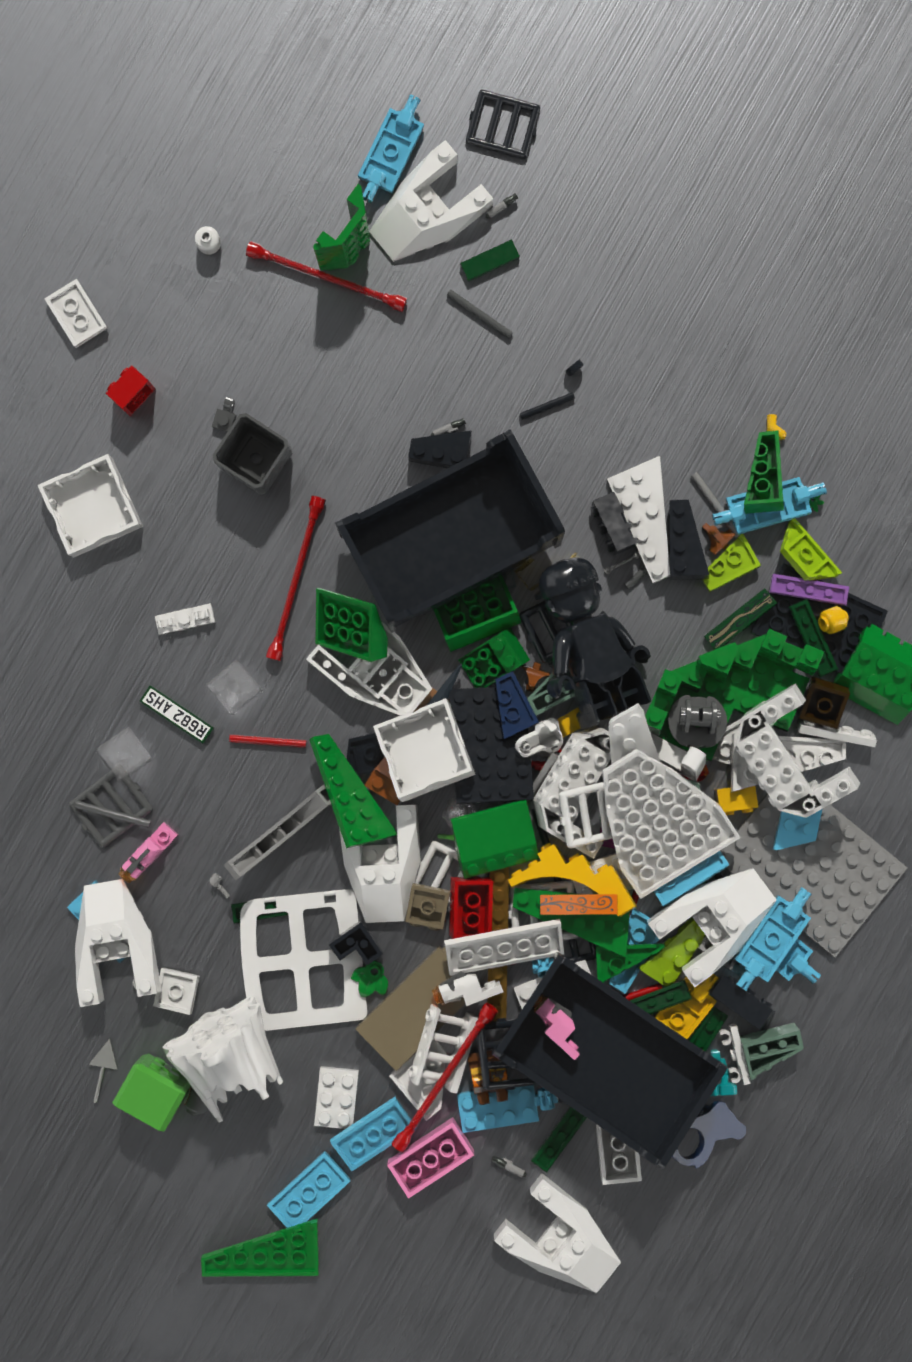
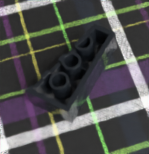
(686, 552)

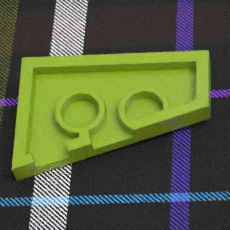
(732, 564)

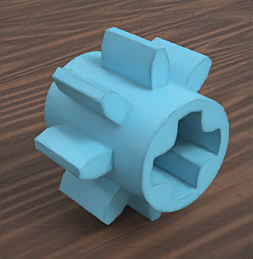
(541, 966)
(545, 1099)

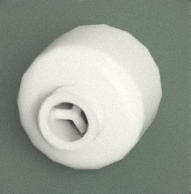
(207, 240)

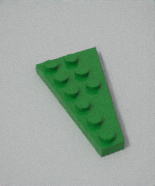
(601, 929)
(279, 1253)

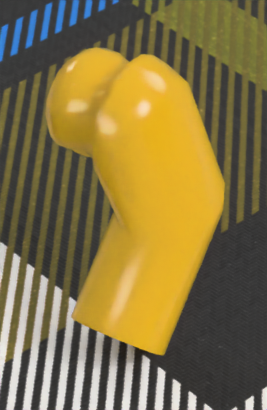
(771, 426)

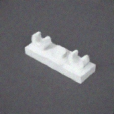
(185, 619)
(736, 1054)

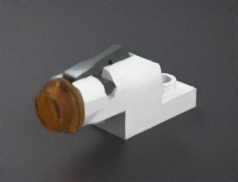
(465, 986)

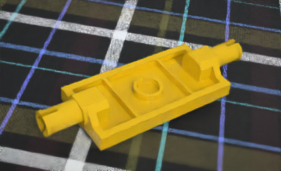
(689, 1014)

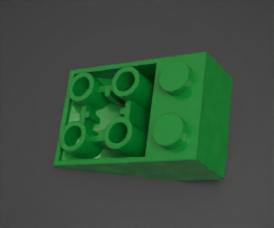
(494, 659)

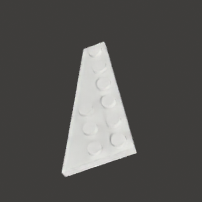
(643, 507)
(805, 752)

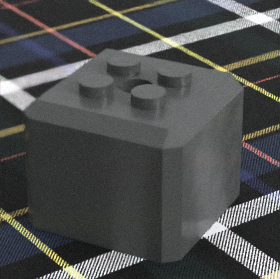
(241, 442)

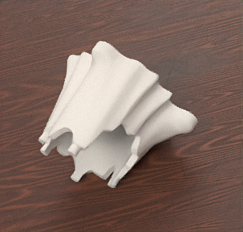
(223, 1052)

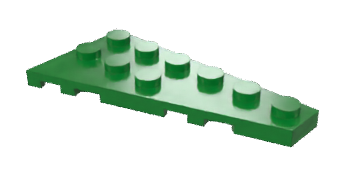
(354, 807)

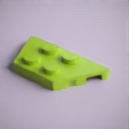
(806, 554)

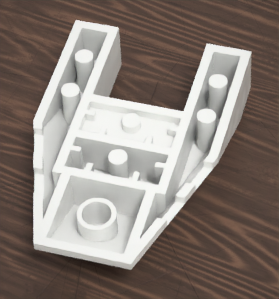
(416, 214)
(386, 683)
(386, 872)
(727, 914)
(111, 930)
(571, 1245)

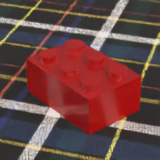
(470, 906)

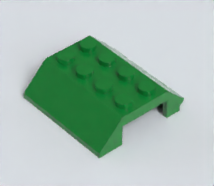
(343, 251)
(880, 674)

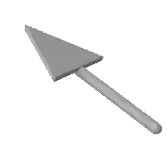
(103, 1059)

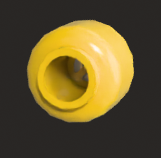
(833, 620)

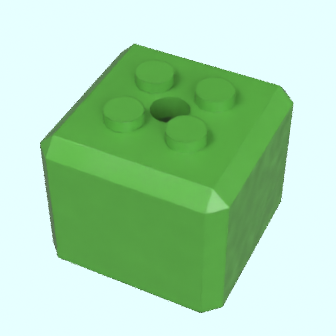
(152, 1092)

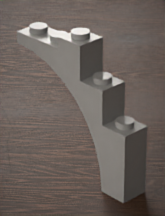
(278, 833)

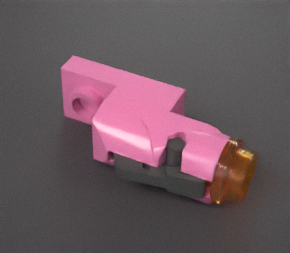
(147, 853)
(559, 1023)

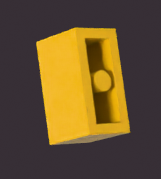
(742, 799)

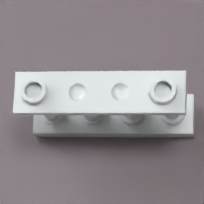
(432, 1017)

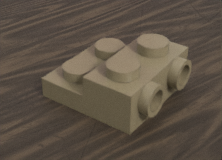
(427, 907)

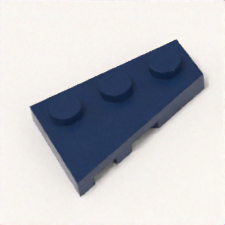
(513, 706)

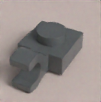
(224, 418)

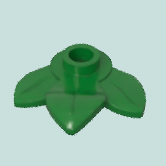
(370, 982)

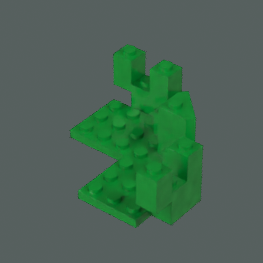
(737, 678)

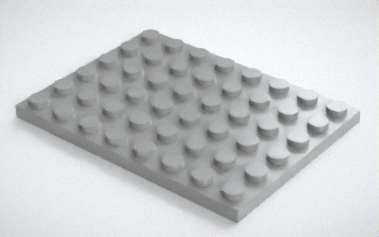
(840, 869)

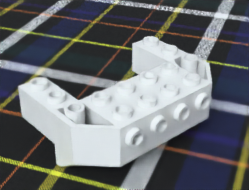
(775, 766)
(576, 767)

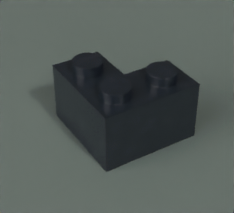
(358, 939)

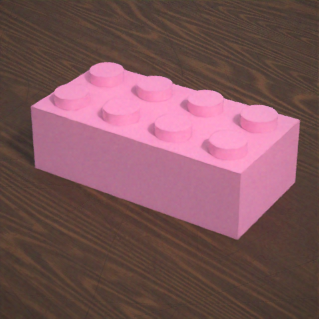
(430, 1157)

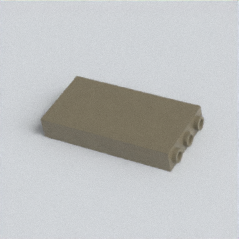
(399, 1019)

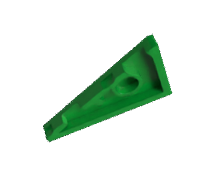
(612, 964)

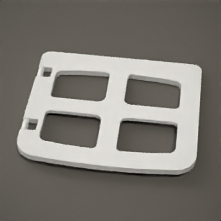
(301, 959)

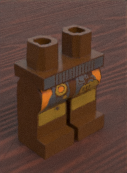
(495, 1075)

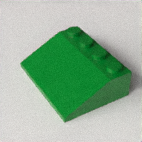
(477, 614)
(349, 626)
(494, 839)

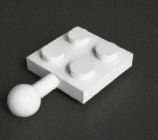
(177, 991)

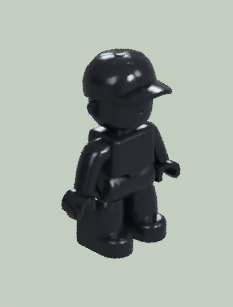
(593, 647)

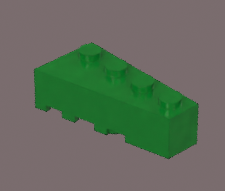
(765, 481)

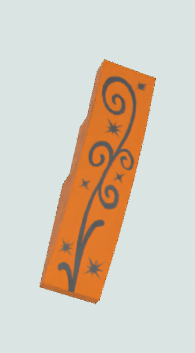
(578, 904)

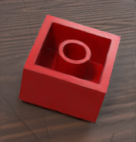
(130, 390)

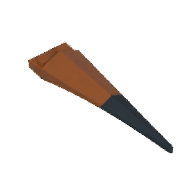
(380, 779)

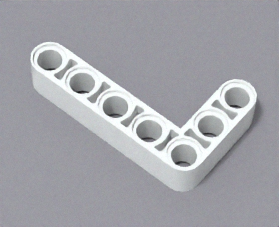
(686, 763)

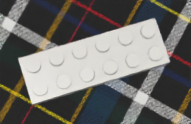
(504, 947)

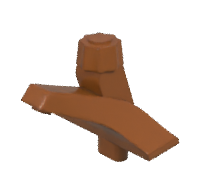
(718, 539)
(534, 674)

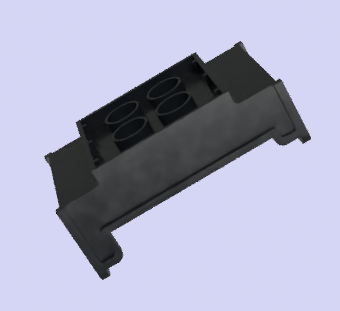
(452, 531)
(631, 1068)

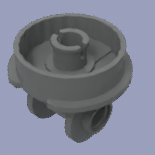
(701, 712)

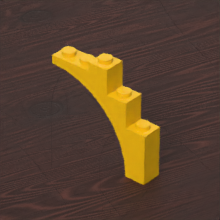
(578, 869)

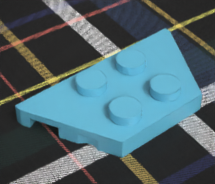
(796, 830)

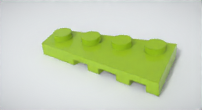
(668, 962)

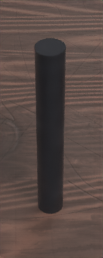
(547, 405)

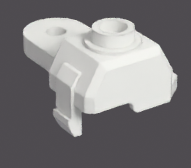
(545, 737)

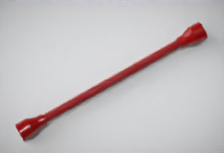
(256, 251)
(315, 507)
(403, 1139)

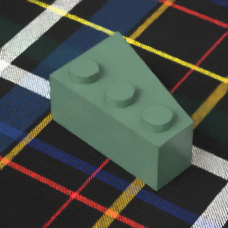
(542, 701)
(769, 1047)

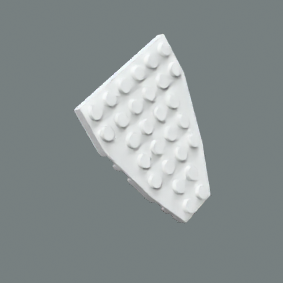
(660, 821)

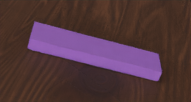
(809, 589)

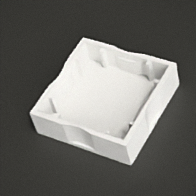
(90, 506)
(424, 750)

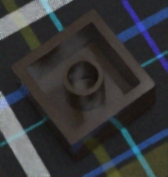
(824, 702)

